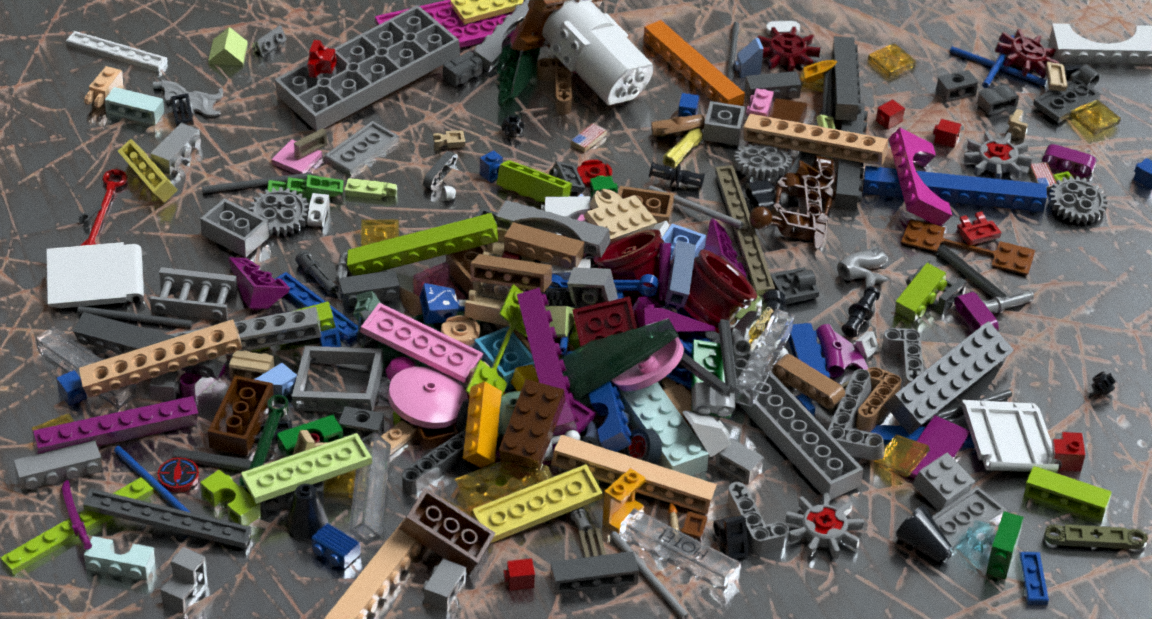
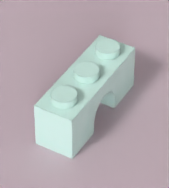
(134, 564)

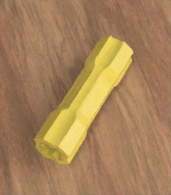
(676, 154)

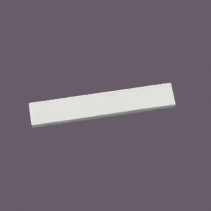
(116, 51)

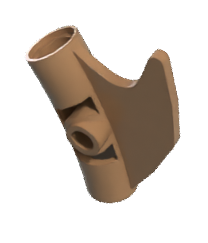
(677, 125)

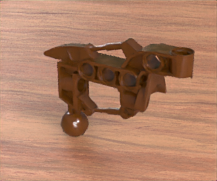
(809, 187)

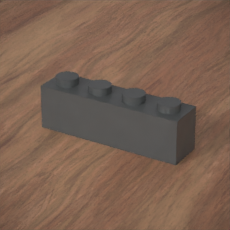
(594, 572)

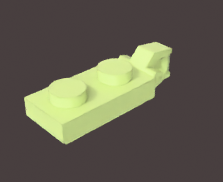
(370, 189)

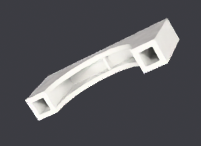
(1075, 49)
(572, 208)

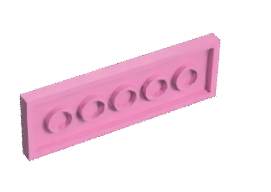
(421, 342)

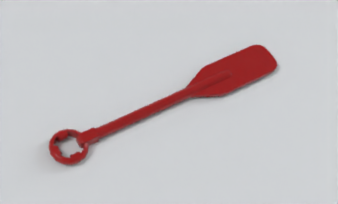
(110, 190)

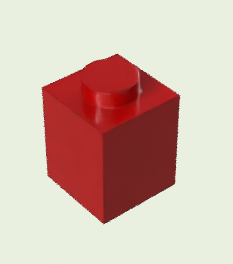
(890, 114)
(947, 133)
(520, 574)

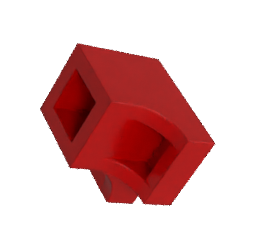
(320, 59)
(1069, 451)

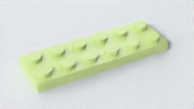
(306, 468)

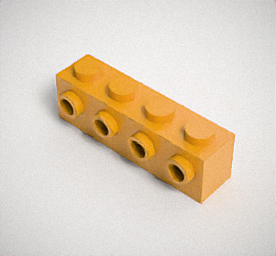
(482, 424)

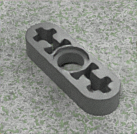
(440, 170)

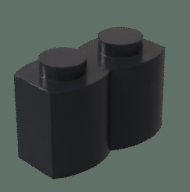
(761, 194)

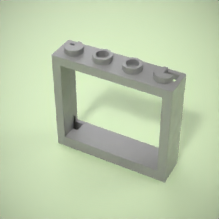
(336, 400)

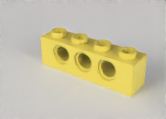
(147, 170)

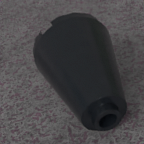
(306, 513)
(925, 535)

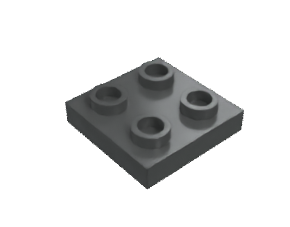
(796, 284)

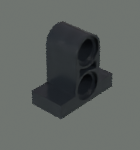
(733, 535)

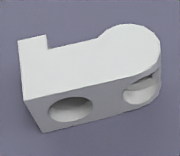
(318, 212)

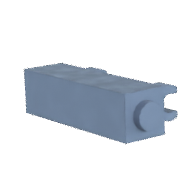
(680, 274)

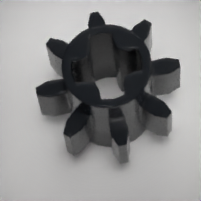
(512, 126)
(1103, 383)

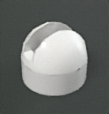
(448, 193)

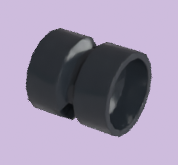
(774, 299)

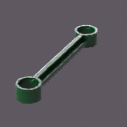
(268, 432)

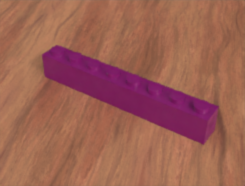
(546, 353)
(118, 425)

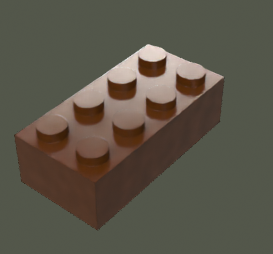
(240, 415)
(532, 424)
(447, 530)

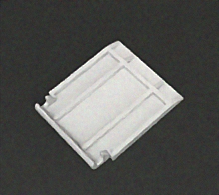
(94, 275)
(1009, 435)

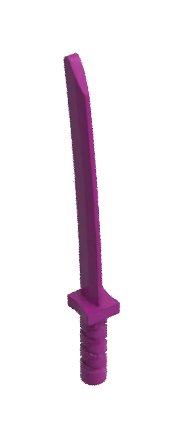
(78, 526)

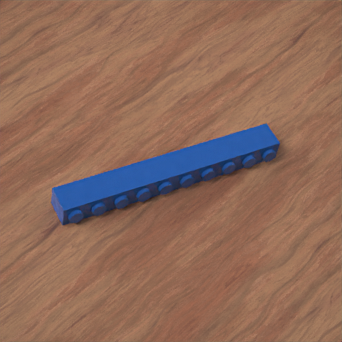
(962, 189)

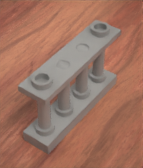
(193, 280)

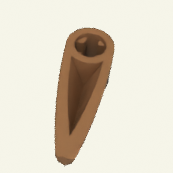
(410, 302)

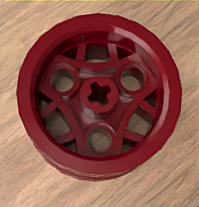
(632, 258)
(717, 290)

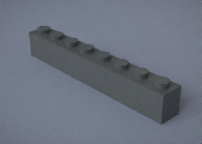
(846, 78)
(849, 171)
(124, 338)

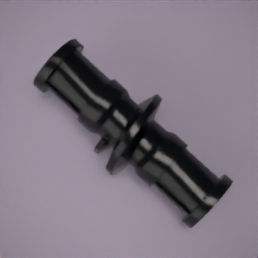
(677, 175)
(860, 311)

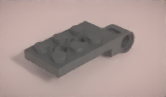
(1078, 93)

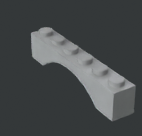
(491, 48)
(594, 237)

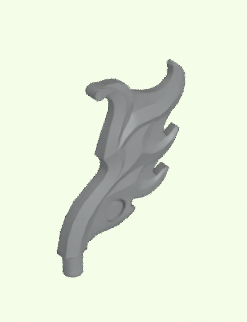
(199, 101)

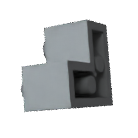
(187, 580)

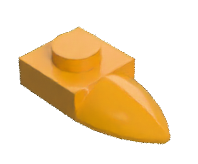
(815, 71)

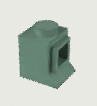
(365, 302)

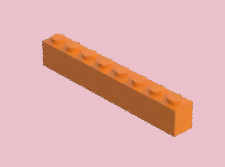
(692, 64)

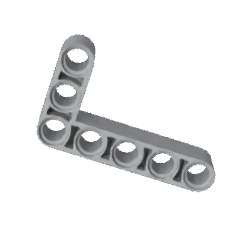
(842, 428)

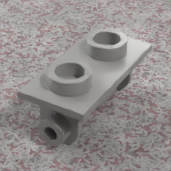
(269, 41)

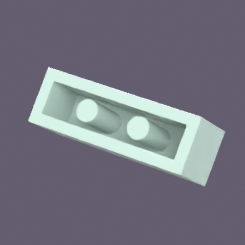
(134, 106)

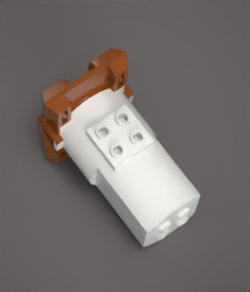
(586, 44)

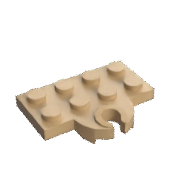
(618, 214)

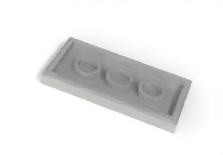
(361, 148)
(961, 513)

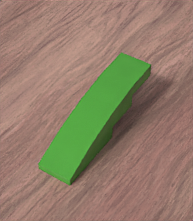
(311, 185)

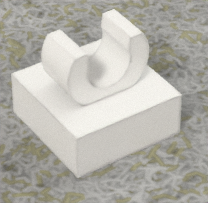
(867, 344)

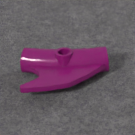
(838, 352)

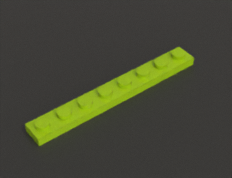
(63, 533)

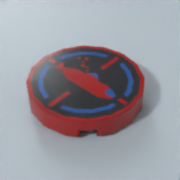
(178, 475)

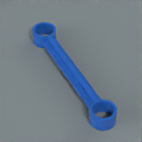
(622, 285)

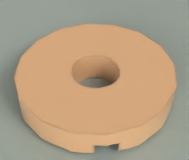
(460, 322)

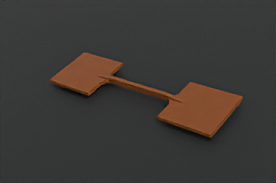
(1006, 256)

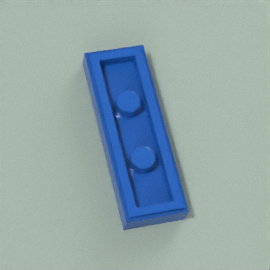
(1033, 578)

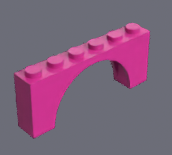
(918, 198)

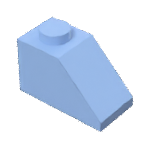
(749, 59)
(282, 379)

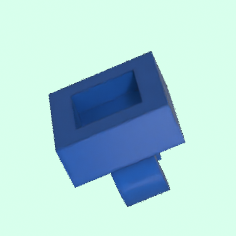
(330, 338)

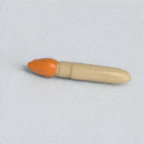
(672, 511)

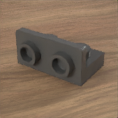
(568, 173)

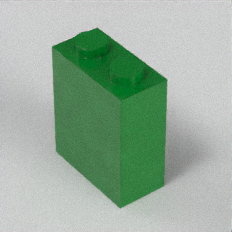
(1004, 545)

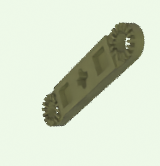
(1084, 536)

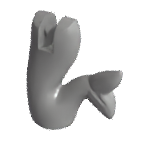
(854, 266)

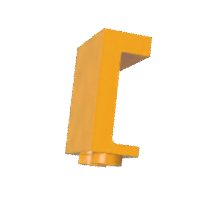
(620, 499)

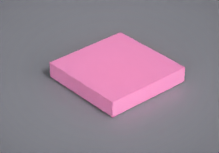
(286, 160)

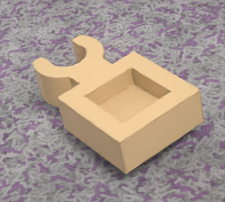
(452, 139)

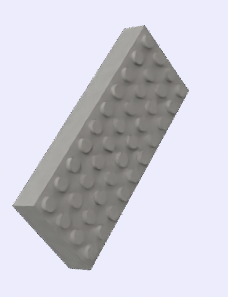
(369, 68)

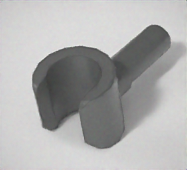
(85, 217)

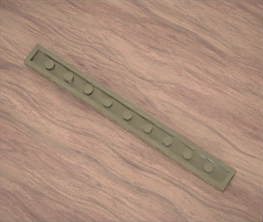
(746, 235)

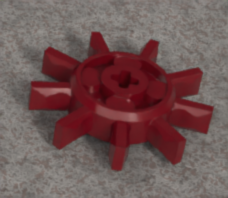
(788, 49)
(1025, 52)

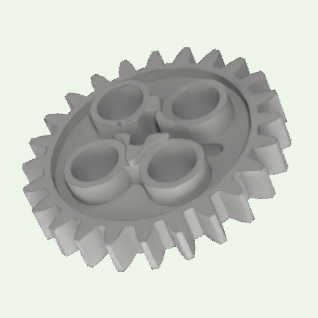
(762, 161)
(1077, 200)
(282, 209)

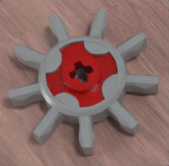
(997, 156)
(824, 526)

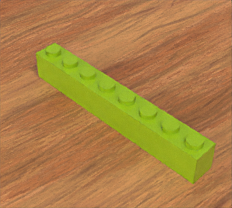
(423, 245)

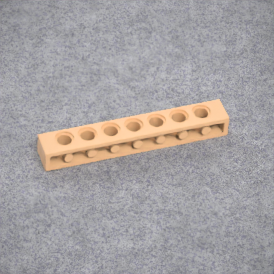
(816, 139)
(160, 358)

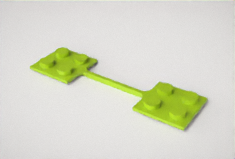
(512, 314)

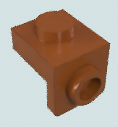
(695, 526)

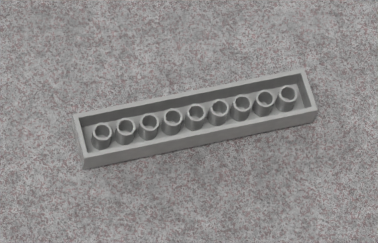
(801, 437)

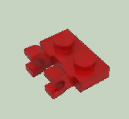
(980, 230)

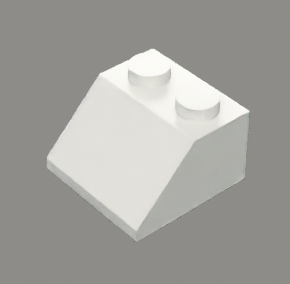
(710, 432)

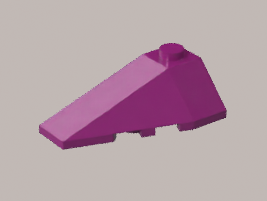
(720, 244)
(256, 286)
(681, 323)

